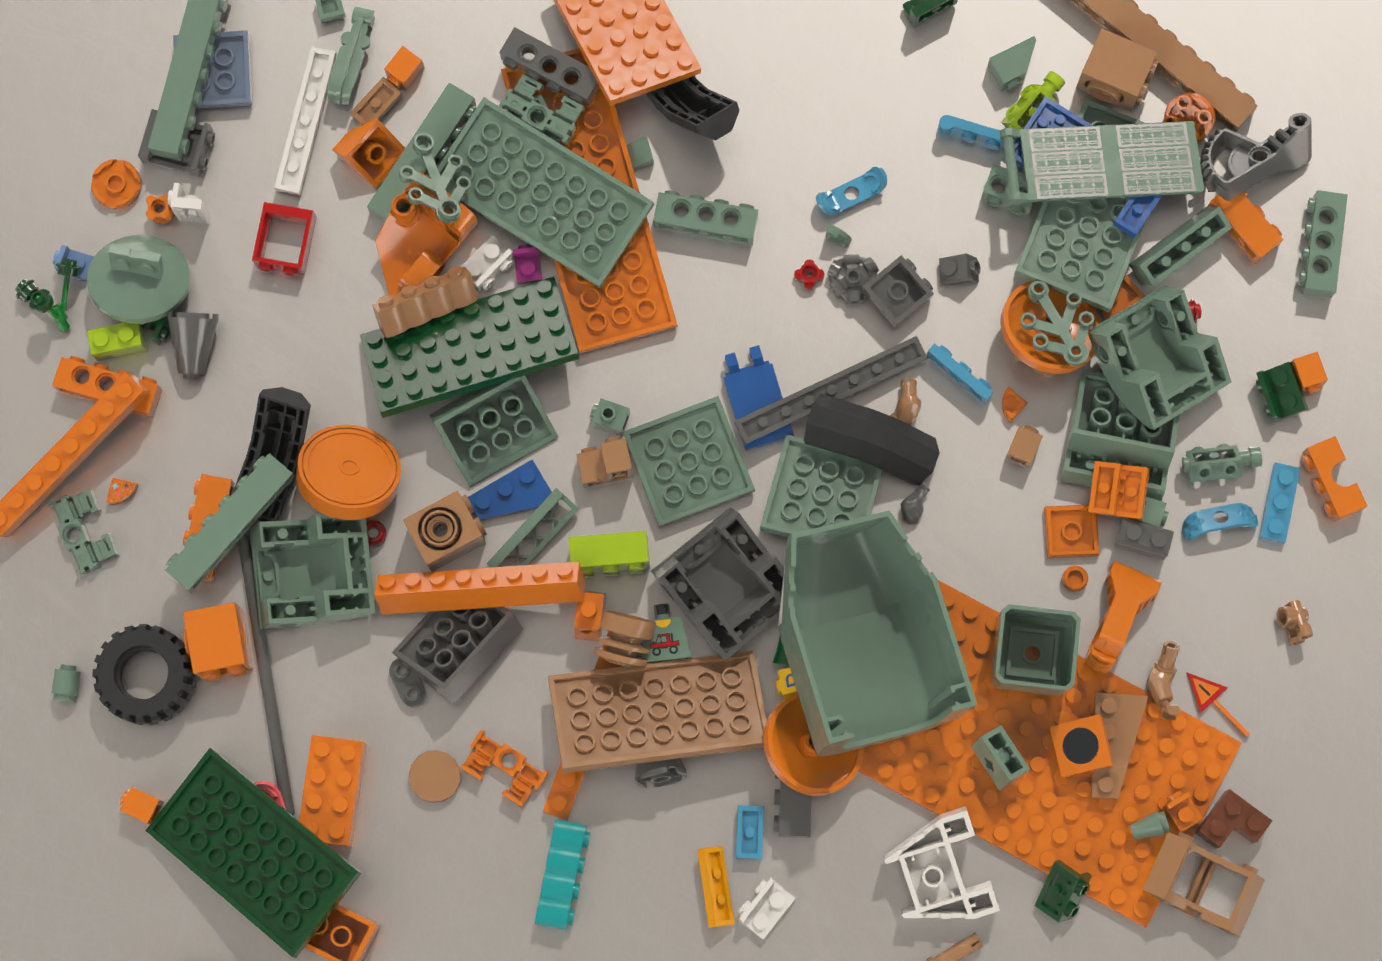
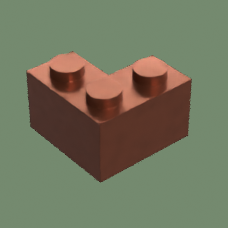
(1232, 814)

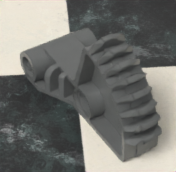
(1253, 160)

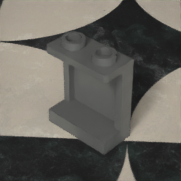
(193, 162)

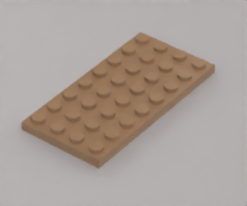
(657, 711)

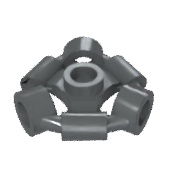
(852, 278)

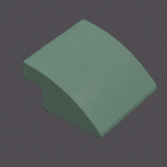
(1110, 433)

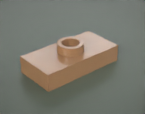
(376, 102)

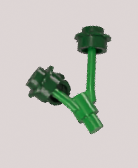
(42, 300)

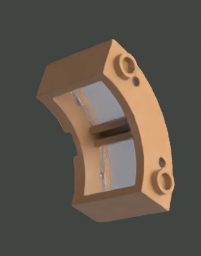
(1204, 884)

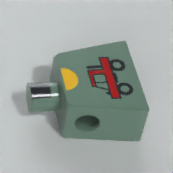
(668, 639)

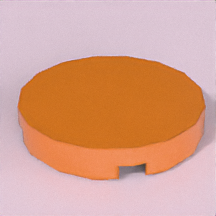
(116, 184)

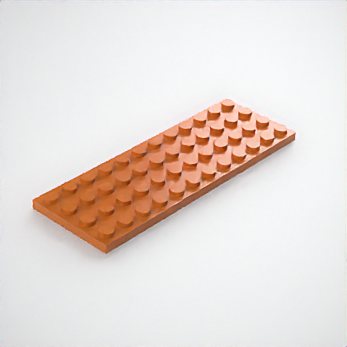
(635, 293)

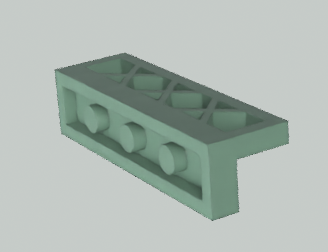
(537, 516)

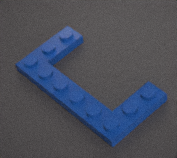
(1053, 115)

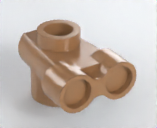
(1295, 618)

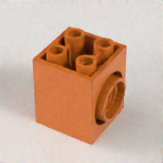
(217, 641)

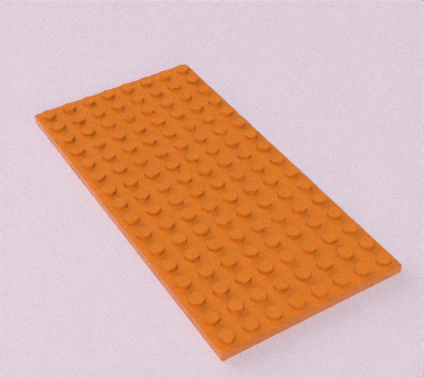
(1041, 813)

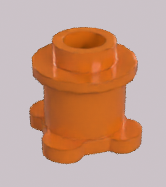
(154, 205)

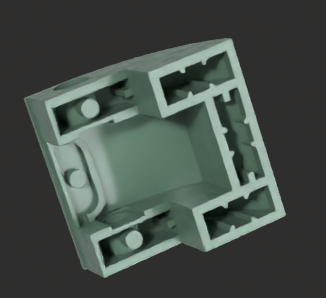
(1158, 357)
(311, 571)

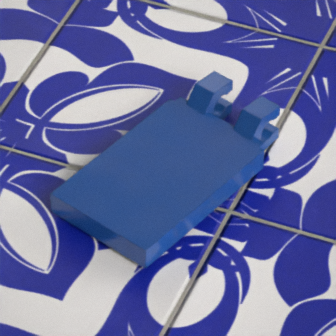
(752, 390)

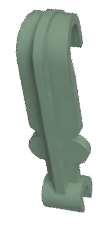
(350, 57)

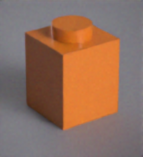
(403, 68)
(1310, 372)
(140, 805)

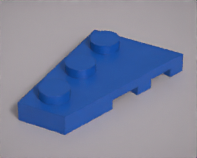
(512, 493)

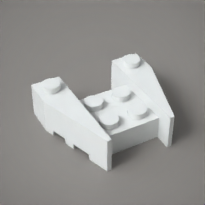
(934, 873)

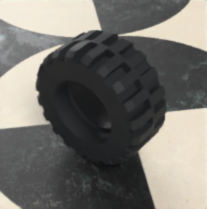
(118, 653)

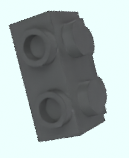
(898, 290)

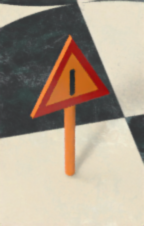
(1207, 693)

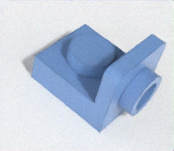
(82, 260)

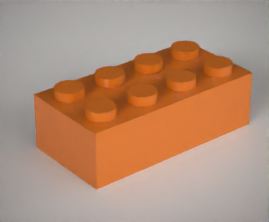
(333, 788)
(343, 936)

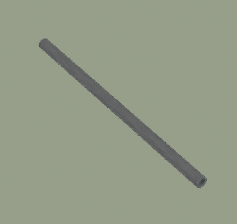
(266, 677)

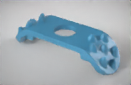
(868, 185)
(1202, 521)

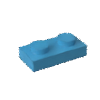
(749, 832)

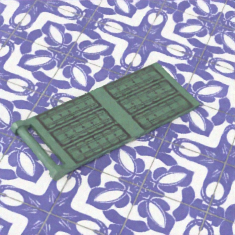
(1104, 161)

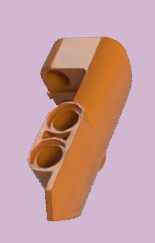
(417, 242)

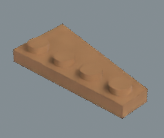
(1121, 720)

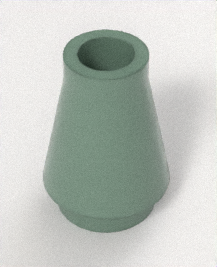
(1151, 826)

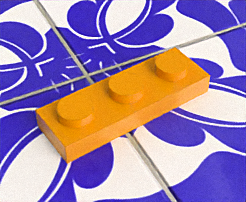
(715, 886)

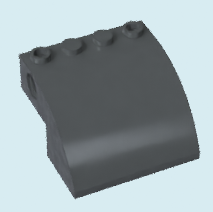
(724, 583)

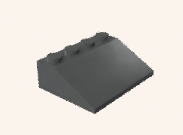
(457, 646)

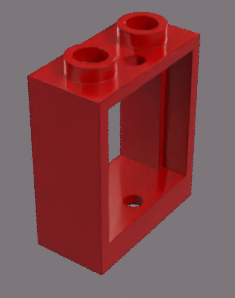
(288, 214)

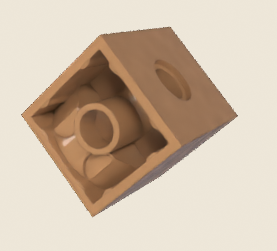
(1117, 70)
(448, 513)

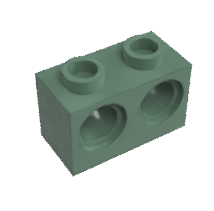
(999, 175)

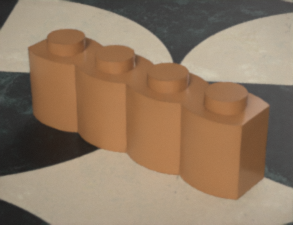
(421, 303)

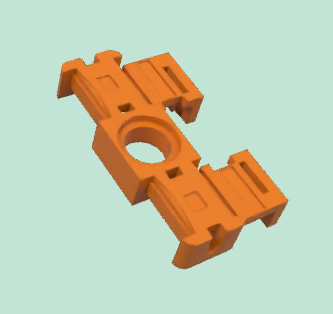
(487, 750)

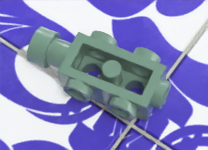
(1214, 465)

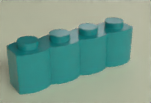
(561, 873)

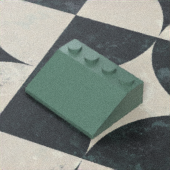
(493, 427)

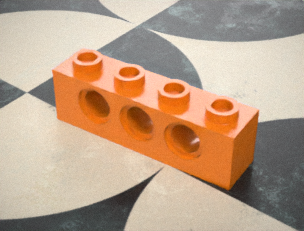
(67, 381)

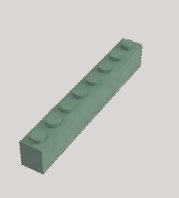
(185, 78)

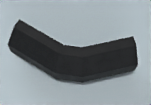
(696, 108)
(277, 430)
(871, 438)

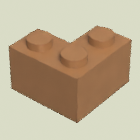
(605, 464)

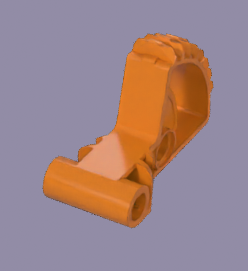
(1127, 595)

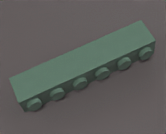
(444, 125)
(229, 523)

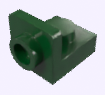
(161, 332)

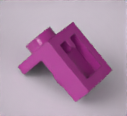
(527, 264)

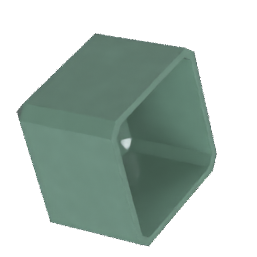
(1048, 630)

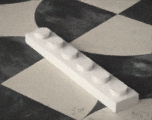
(305, 121)

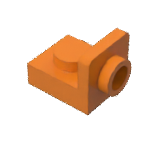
(1182, 811)

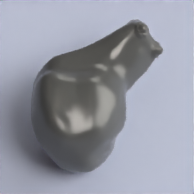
(913, 504)

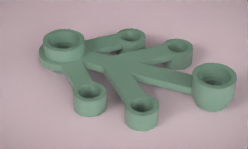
(435, 182)
(1058, 326)

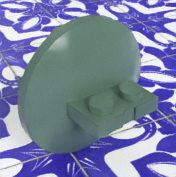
(138, 279)

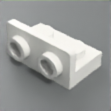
(187, 207)
(488, 263)
(765, 908)

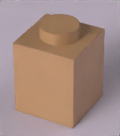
(1024, 446)

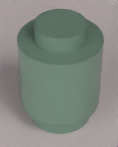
(65, 683)

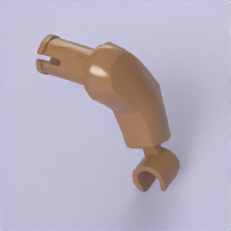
(909, 404)
(1161, 676)

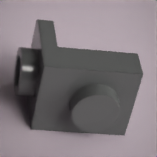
(959, 269)

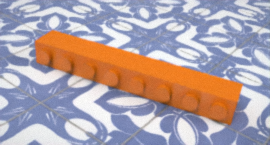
(70, 451)
(480, 588)

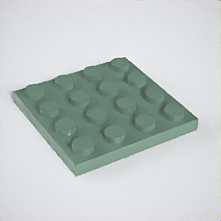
(689, 461)
(817, 489)

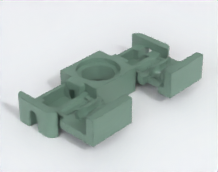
(557, 125)
(84, 554)

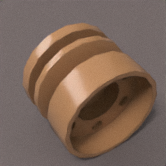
(624, 638)

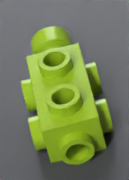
(1023, 110)

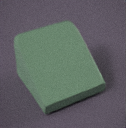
(640, 153)

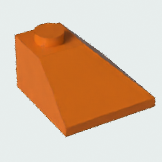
(370, 151)

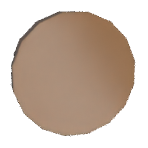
(434, 776)

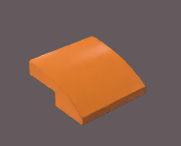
(1118, 490)

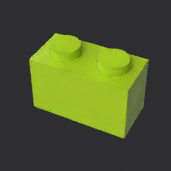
(116, 340)

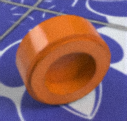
(1075, 578)

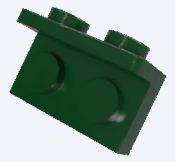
(921, 10)
(1281, 391)
(1063, 892)

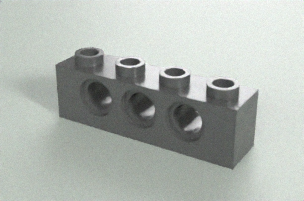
(521, 43)

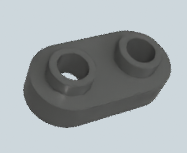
(407, 682)

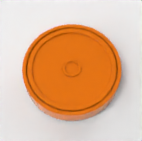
(348, 472)

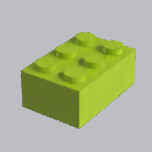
(611, 553)

